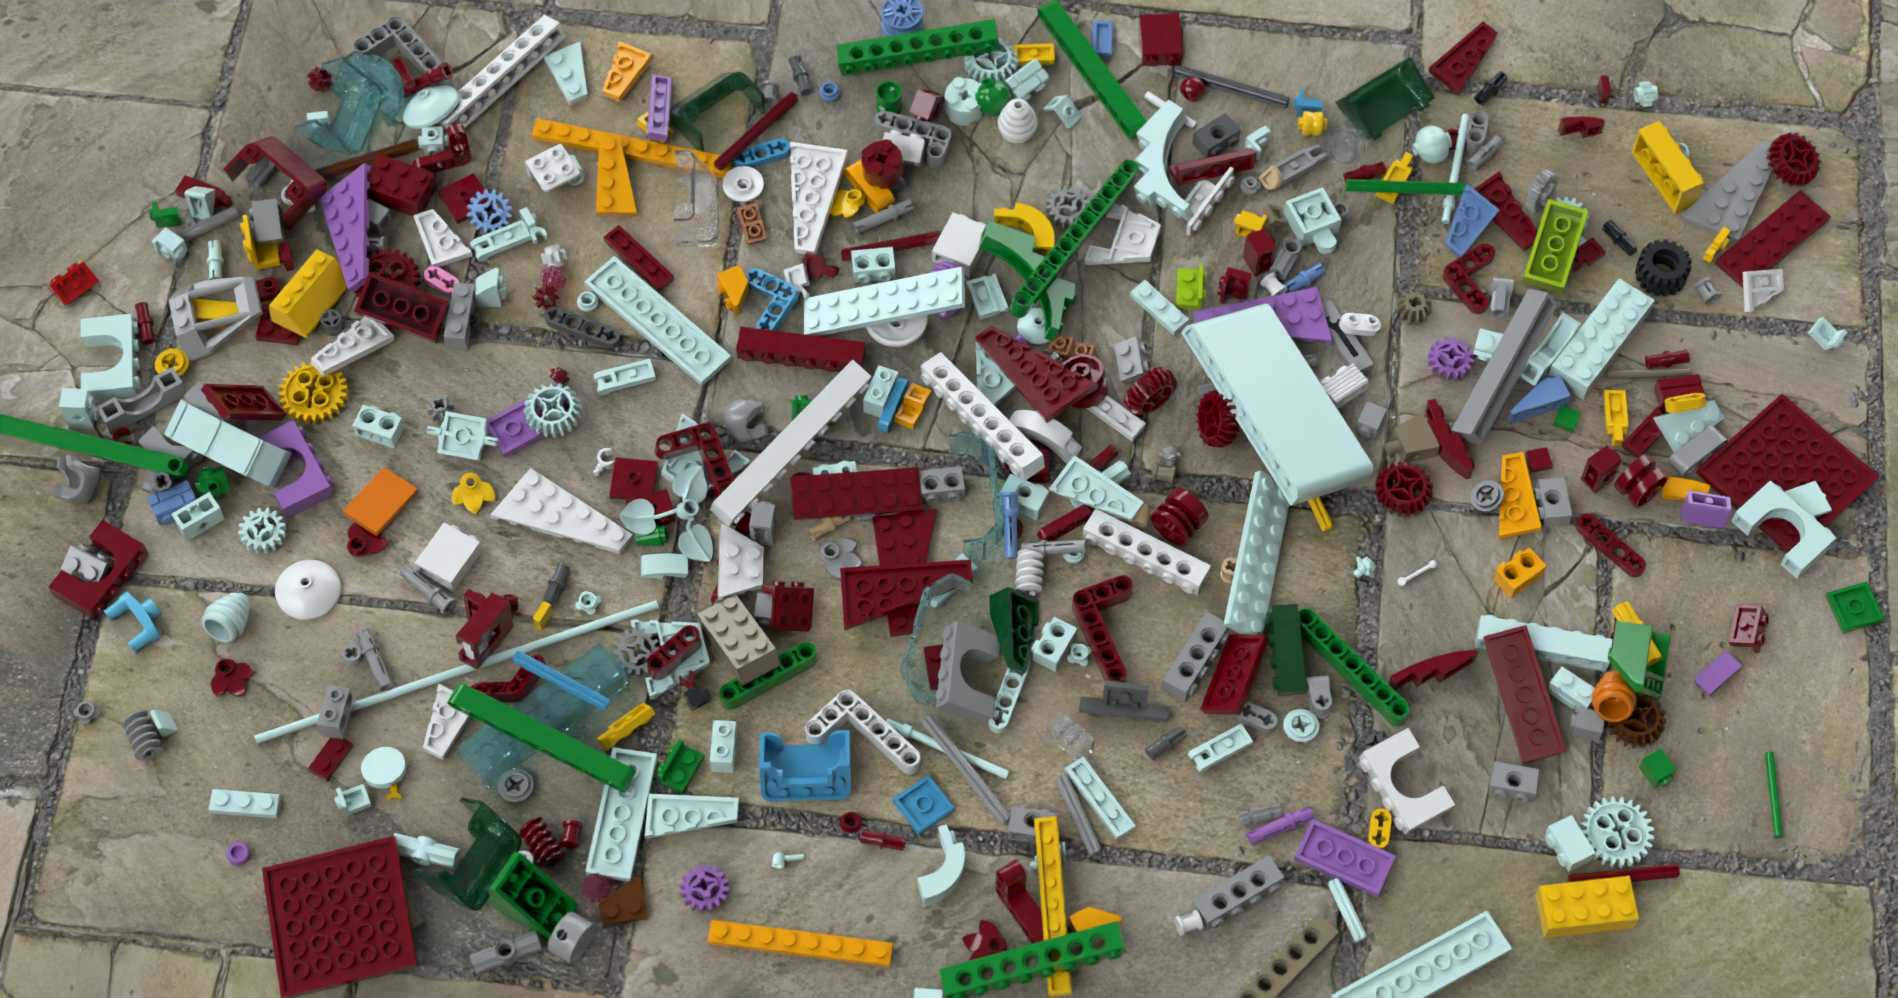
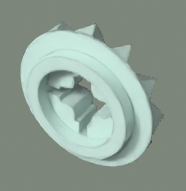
(1306, 718)

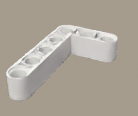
(865, 727)

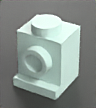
(169, 245)

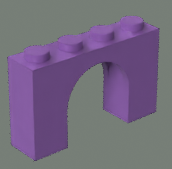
(313, 485)

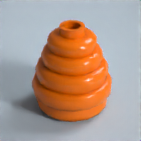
(1613, 698)

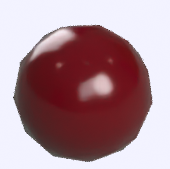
(1192, 88)

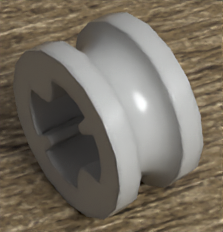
(352, 661)

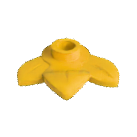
(847, 202)
(472, 495)

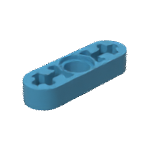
(776, 156)
(893, 404)

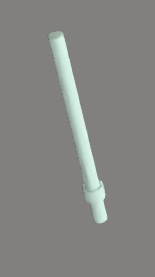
(1449, 202)
(907, 731)

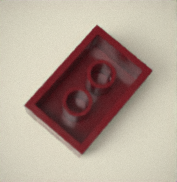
(400, 185)

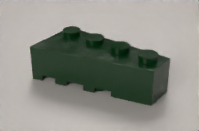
(1286, 650)

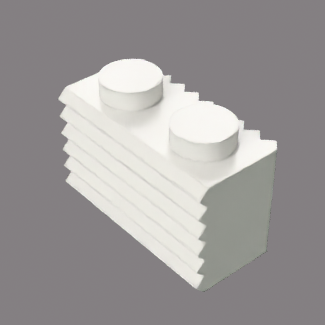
(1345, 385)

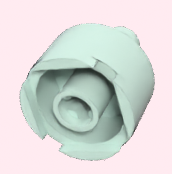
(961, 101)

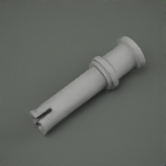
(434, 594)

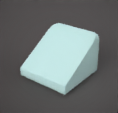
(164, 722)

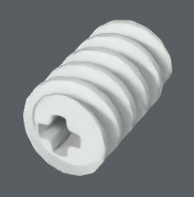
(1029, 572)

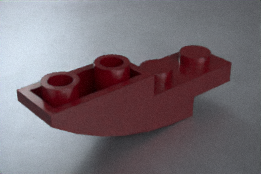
(1452, 448)

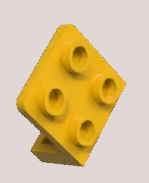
(260, 256)

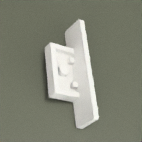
(1204, 197)

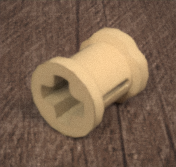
(1228, 569)

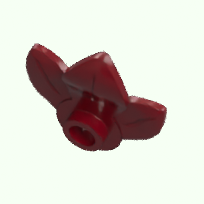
(361, 537)
(230, 681)
(982, 942)

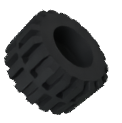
(1666, 254)

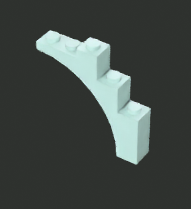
(1156, 141)

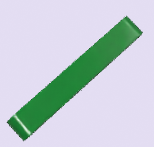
(1356, 676)

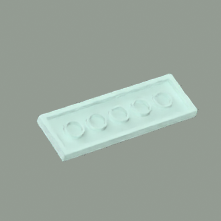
(622, 819)

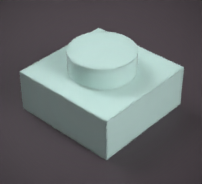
(322, 117)

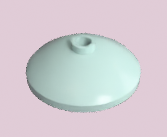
(430, 106)

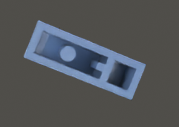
(1543, 398)

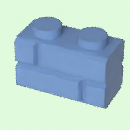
(170, 500)

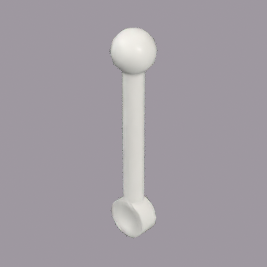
(1402, 581)

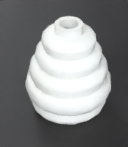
(1017, 121)

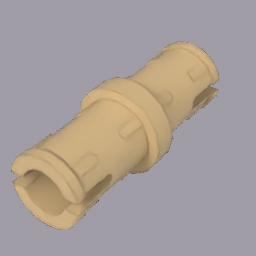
(826, 526)

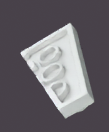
(356, 343)

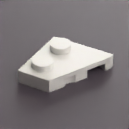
(1761, 286)

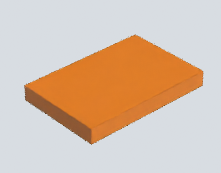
(380, 501)

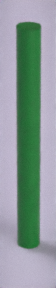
(1773, 795)

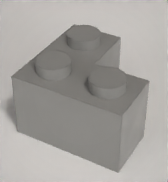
(267, 222)

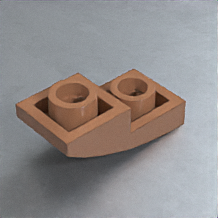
(751, 223)
(1067, 347)

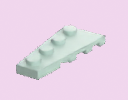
(1092, 488)
(687, 813)

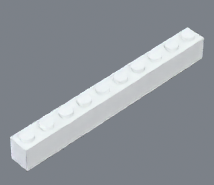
(790, 443)

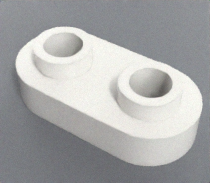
(1359, 324)

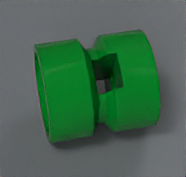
(889, 97)

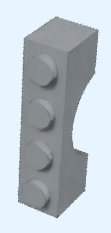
(123, 412)

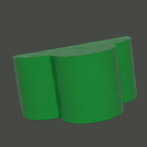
(529, 897)

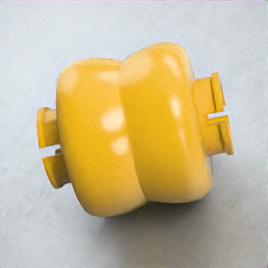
(1312, 123)

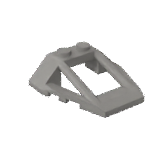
(184, 318)

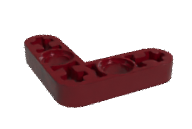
(451, 157)
(1463, 273)
(512, 690)

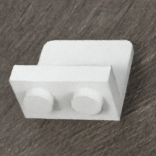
(552, 168)

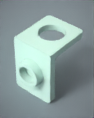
(1065, 110)

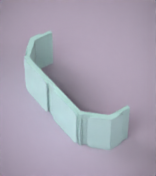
(227, 444)

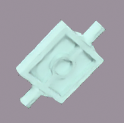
(462, 436)

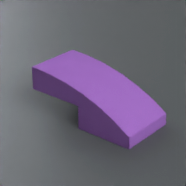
(1717, 673)

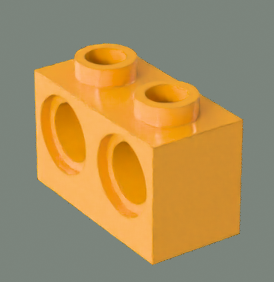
(1523, 575)

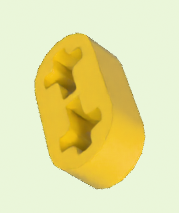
(1685, 402)
(1384, 830)

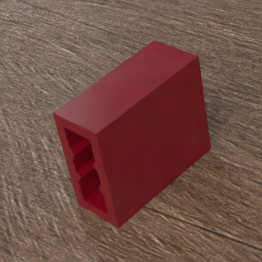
(1160, 39)

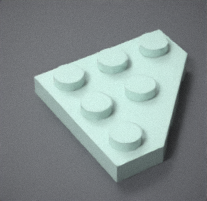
(991, 379)

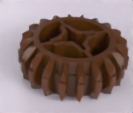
(1642, 733)

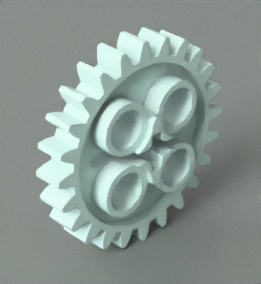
(1636, 827)

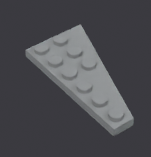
(1733, 196)

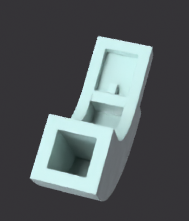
(945, 880)

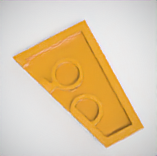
(626, 69)

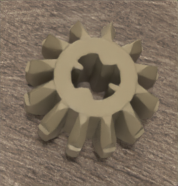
(1413, 307)

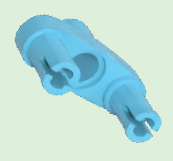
(145, 614)

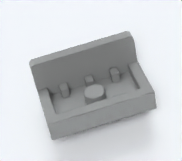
(1132, 359)
(86, 563)

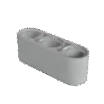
(1697, 450)

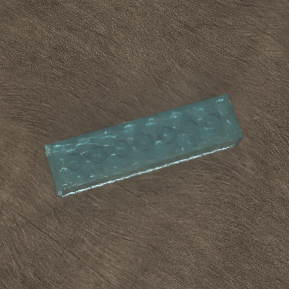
(493, 752)

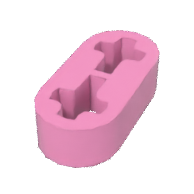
(440, 283)

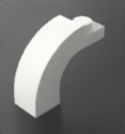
(1051, 434)

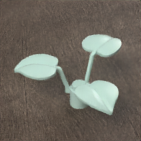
(690, 485)

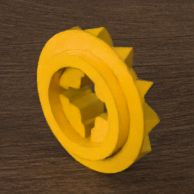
(170, 355)

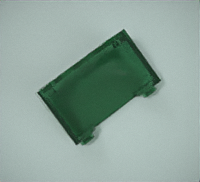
(1386, 99)

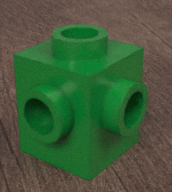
(217, 478)

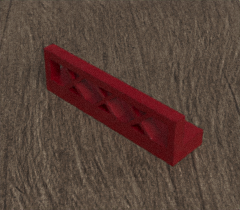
(1212, 166)

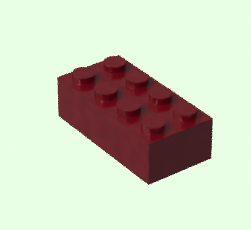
(402, 307)

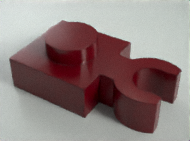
(1588, 253)

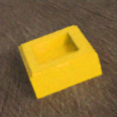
(542, 615)

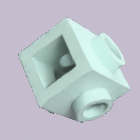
(433, 140)

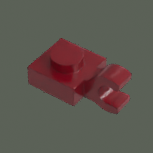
(816, 266)

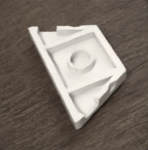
(739, 563)

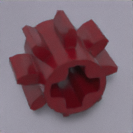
(319, 79)
(541, 292)

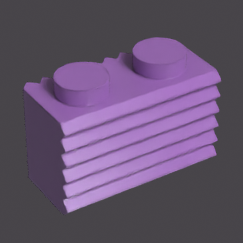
(1705, 509)

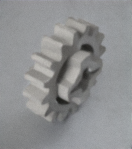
(1541, 190)
(1068, 206)
(625, 648)

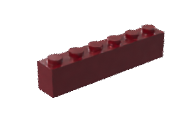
(798, 349)

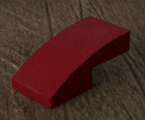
(1585, 125)

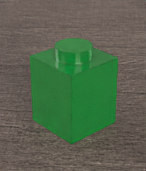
(1657, 769)

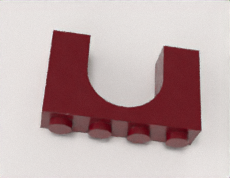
(94, 597)

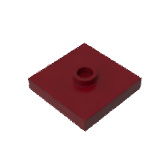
(458, 196)
(633, 478)

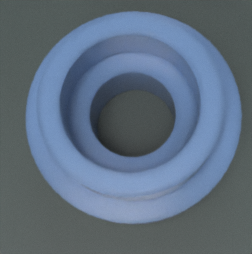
(829, 87)

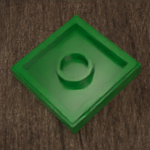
(1854, 607)

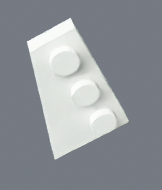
(439, 241)
(444, 725)

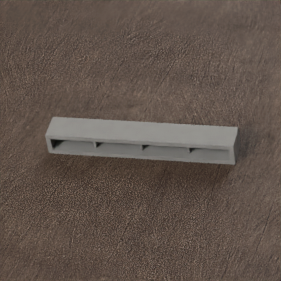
(1504, 366)

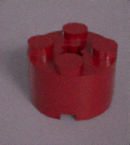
(882, 164)

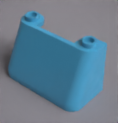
(805, 770)

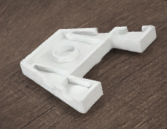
(1133, 240)

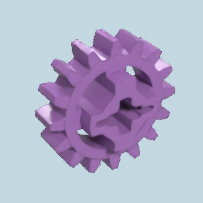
(1450, 358)
(714, 885)

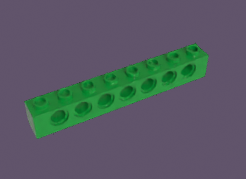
(918, 47)
(954, 975)

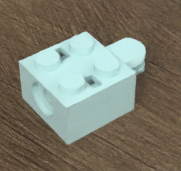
(1314, 220)

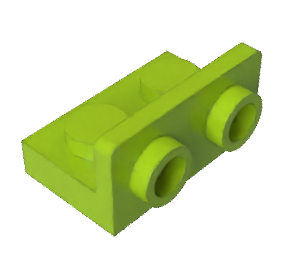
(1190, 288)

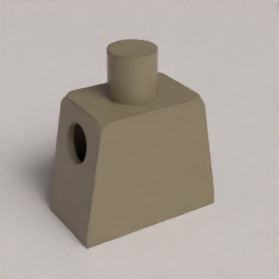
(1413, 440)

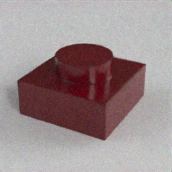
(286, 256)

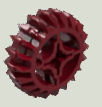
(1793, 159)
(1150, 391)
(1216, 420)
(1407, 481)

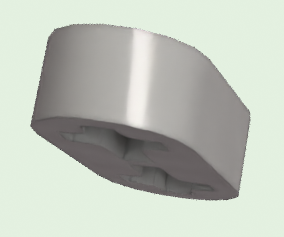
(1257, 717)

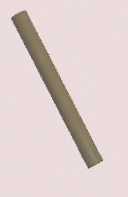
(1643, 373)

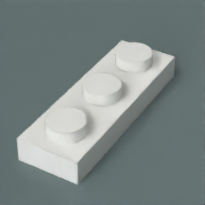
(1118, 418)

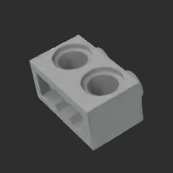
(940, 480)
(763, 523)
(335, 712)

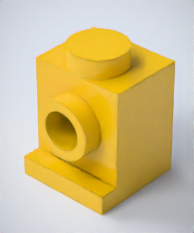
(1248, 222)

